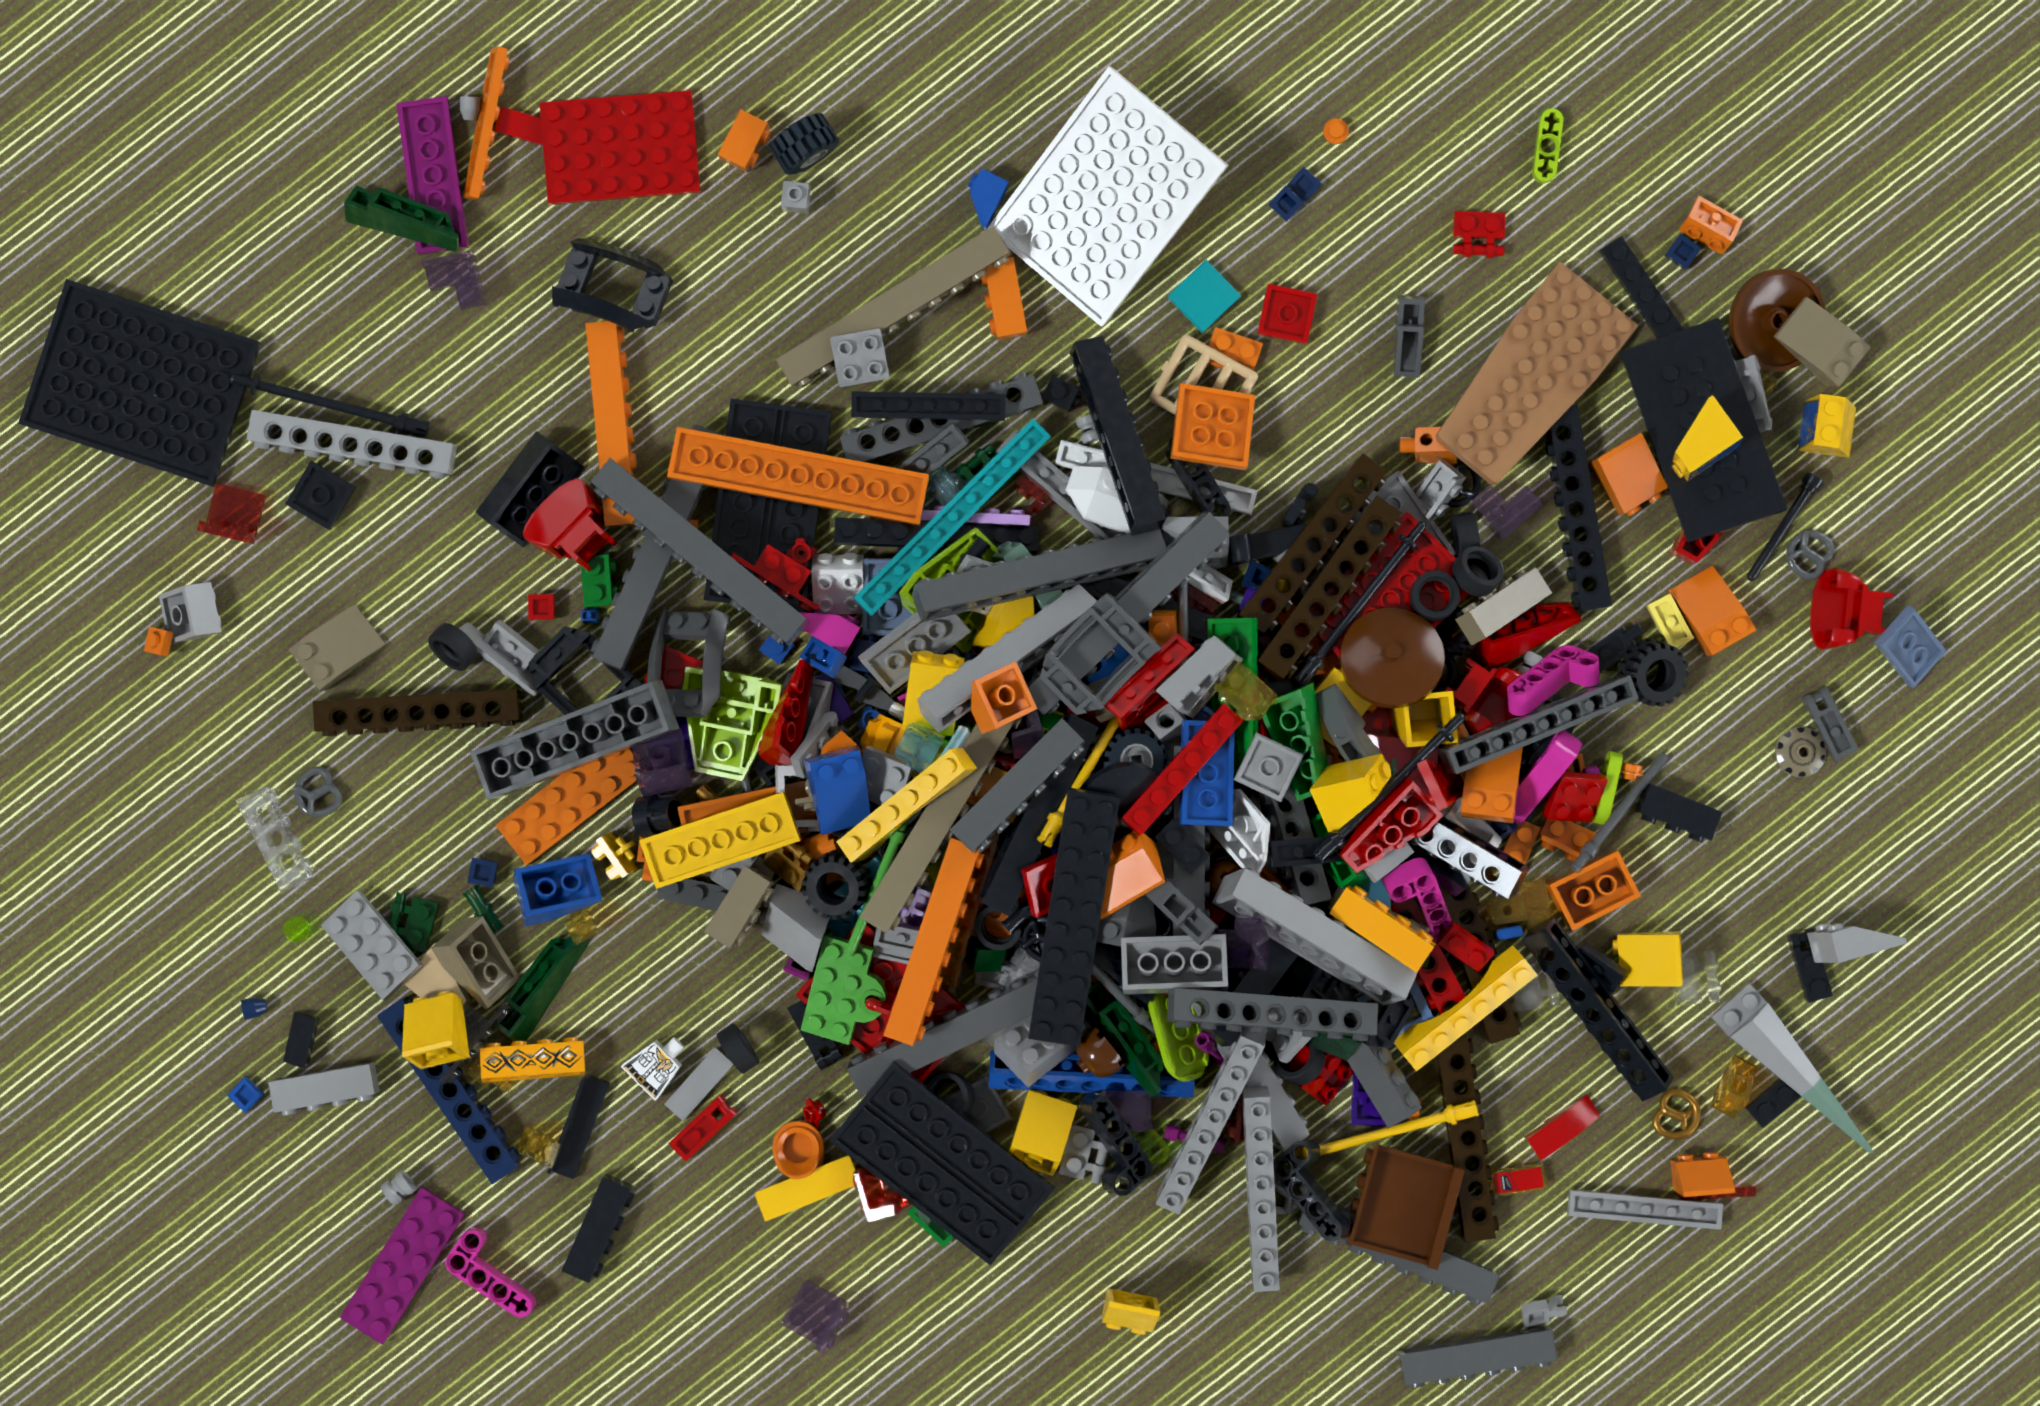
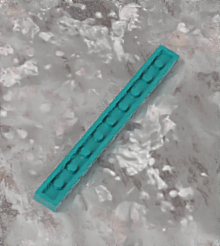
(951, 517)

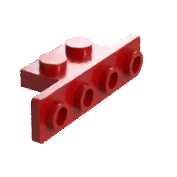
(782, 572)

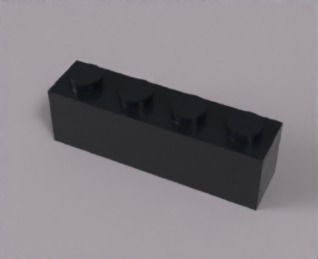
(597, 1228)

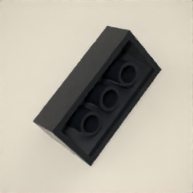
(526, 484)

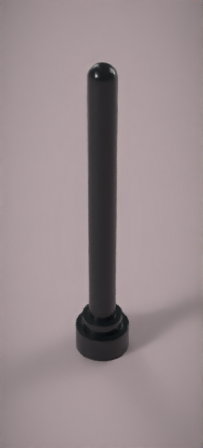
(1810, 485)

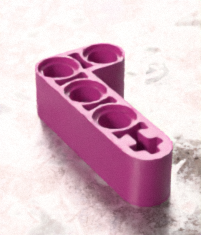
(1550, 675)
(1545, 773)
(1417, 880)
(493, 1275)

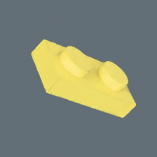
(1670, 621)

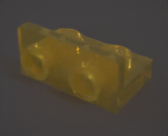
(1245, 693)

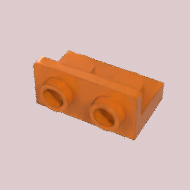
(1711, 225)
(1565, 837)

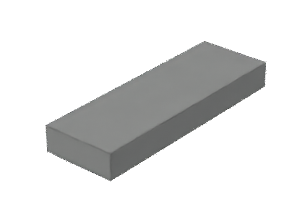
(699, 1083)

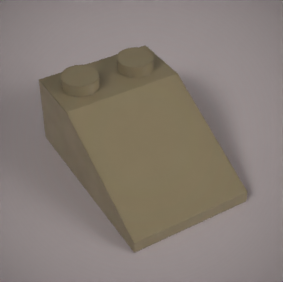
(1821, 343)
(337, 647)
(476, 960)

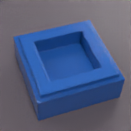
(1507, 932)
(246, 1094)

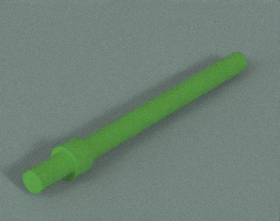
(895, 840)

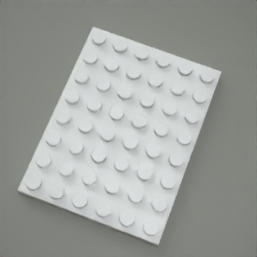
(1107, 196)

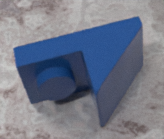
(823, 657)

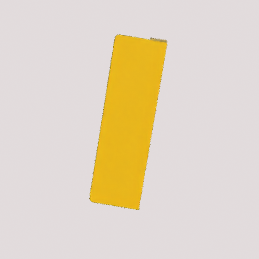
(800, 1192)

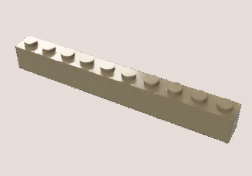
(899, 303)
(930, 831)

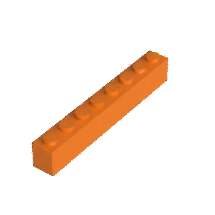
(610, 406)
(932, 943)

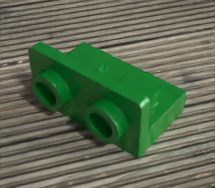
(599, 582)

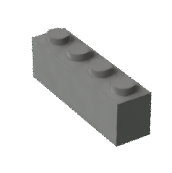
(323, 1087)

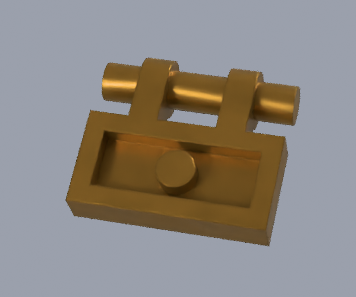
(790, 865)

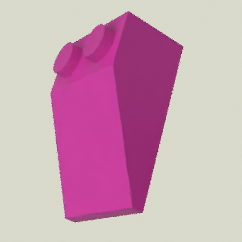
(834, 630)

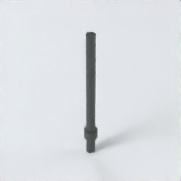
(1590, 848)
(1138, 1013)

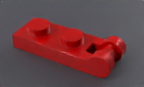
(702, 1128)

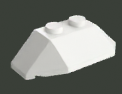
(1097, 497)
(1248, 837)

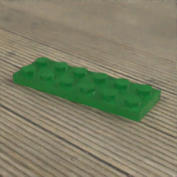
(1241, 637)

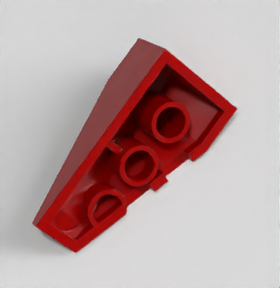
(1526, 632)
(786, 725)
(1391, 824)

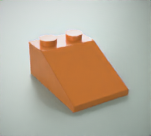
(1711, 611)
(1492, 789)

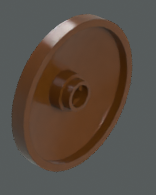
(1760, 312)
(1392, 658)

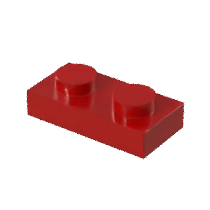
(1465, 946)

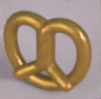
(1678, 1115)

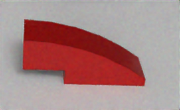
(1562, 1127)

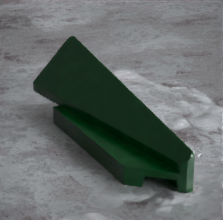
(400, 217)
(539, 987)
(1125, 1037)

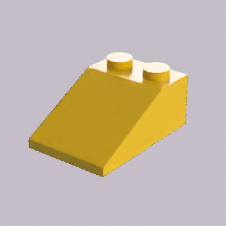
(1130, 1311)

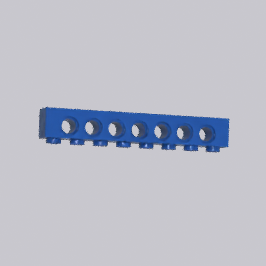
(1070, 1078)

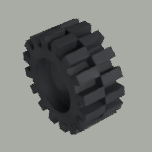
(1445, 628)

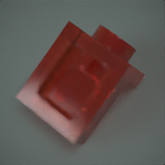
(1029, 490)

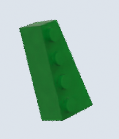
(1296, 724)

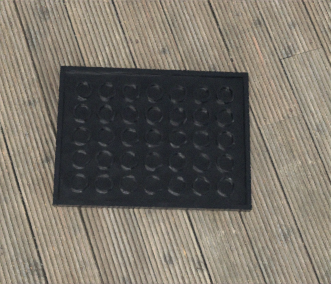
(139, 383)

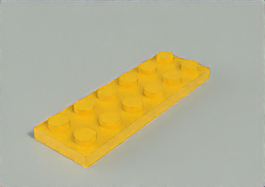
(720, 839)

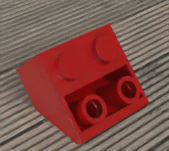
(1329, 1081)

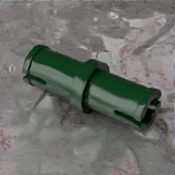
(482, 908)

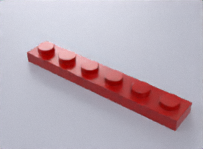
(1181, 769)

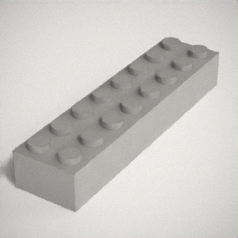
(1315, 936)

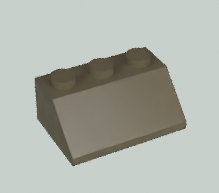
(740, 907)

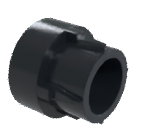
(655, 814)

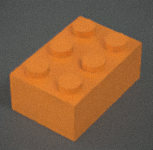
(1594, 891)

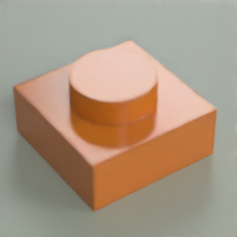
(158, 641)

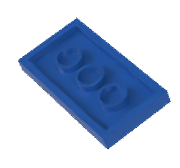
(1209, 794)

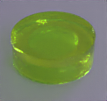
(297, 929)

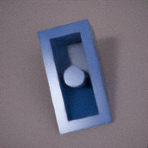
(986, 194)

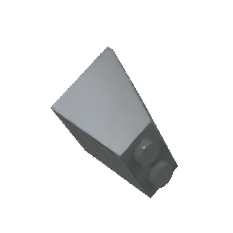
(794, 926)

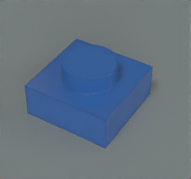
(776, 651)

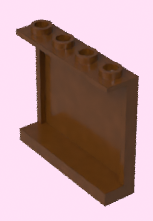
(1404, 1205)

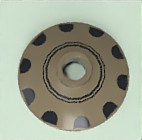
(1788, 754)

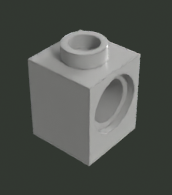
(795, 197)
(1166, 713)

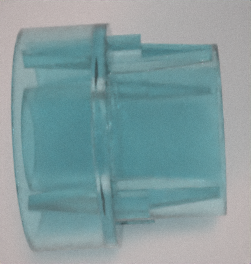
(919, 747)

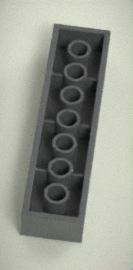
(575, 739)

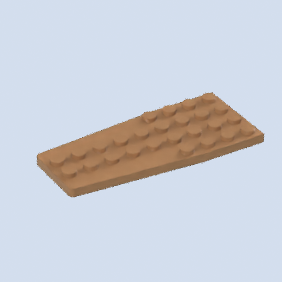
(1534, 373)

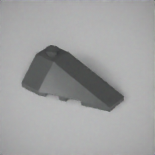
(1132, 920)

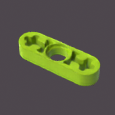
(1556, 128)
(1611, 770)

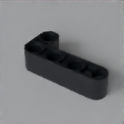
(1202, 478)
(1261, 545)
(1112, 1142)
(1314, 1192)

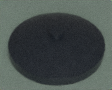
(1129, 782)

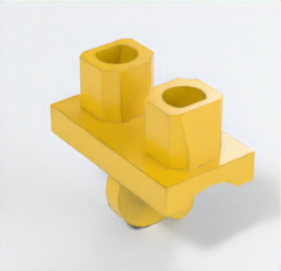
(618, 854)

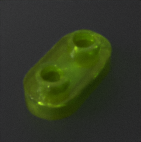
(1148, 1141)

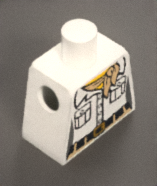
(655, 1066)

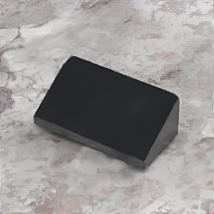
(301, 1039)

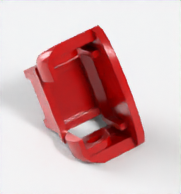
(565, 524)
(1843, 611)
(1484, 696)

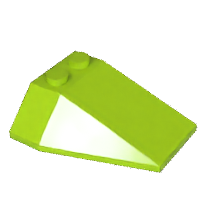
(946, 563)
(730, 734)

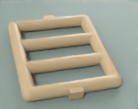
(1206, 354)

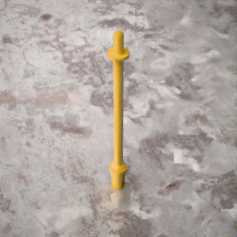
(1055, 819)
(1450, 1114)

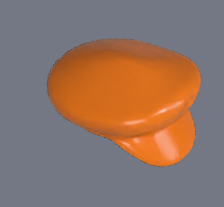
(798, 1149)

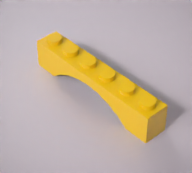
(924, 788)
(1502, 980)

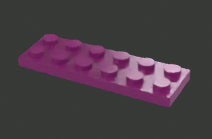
(432, 162)
(402, 1265)

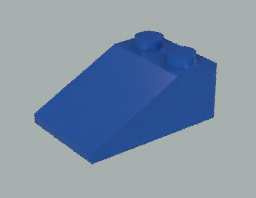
(838, 789)
(556, 888)

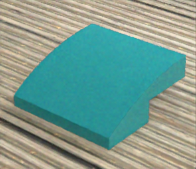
(1204, 296)

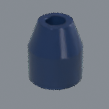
(253, 1007)

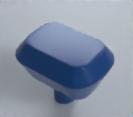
(590, 615)

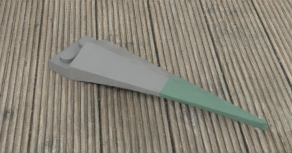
(1762, 1034)

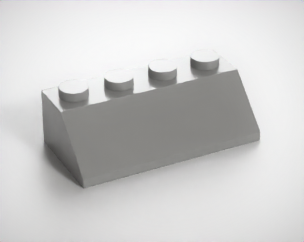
(1173, 962)

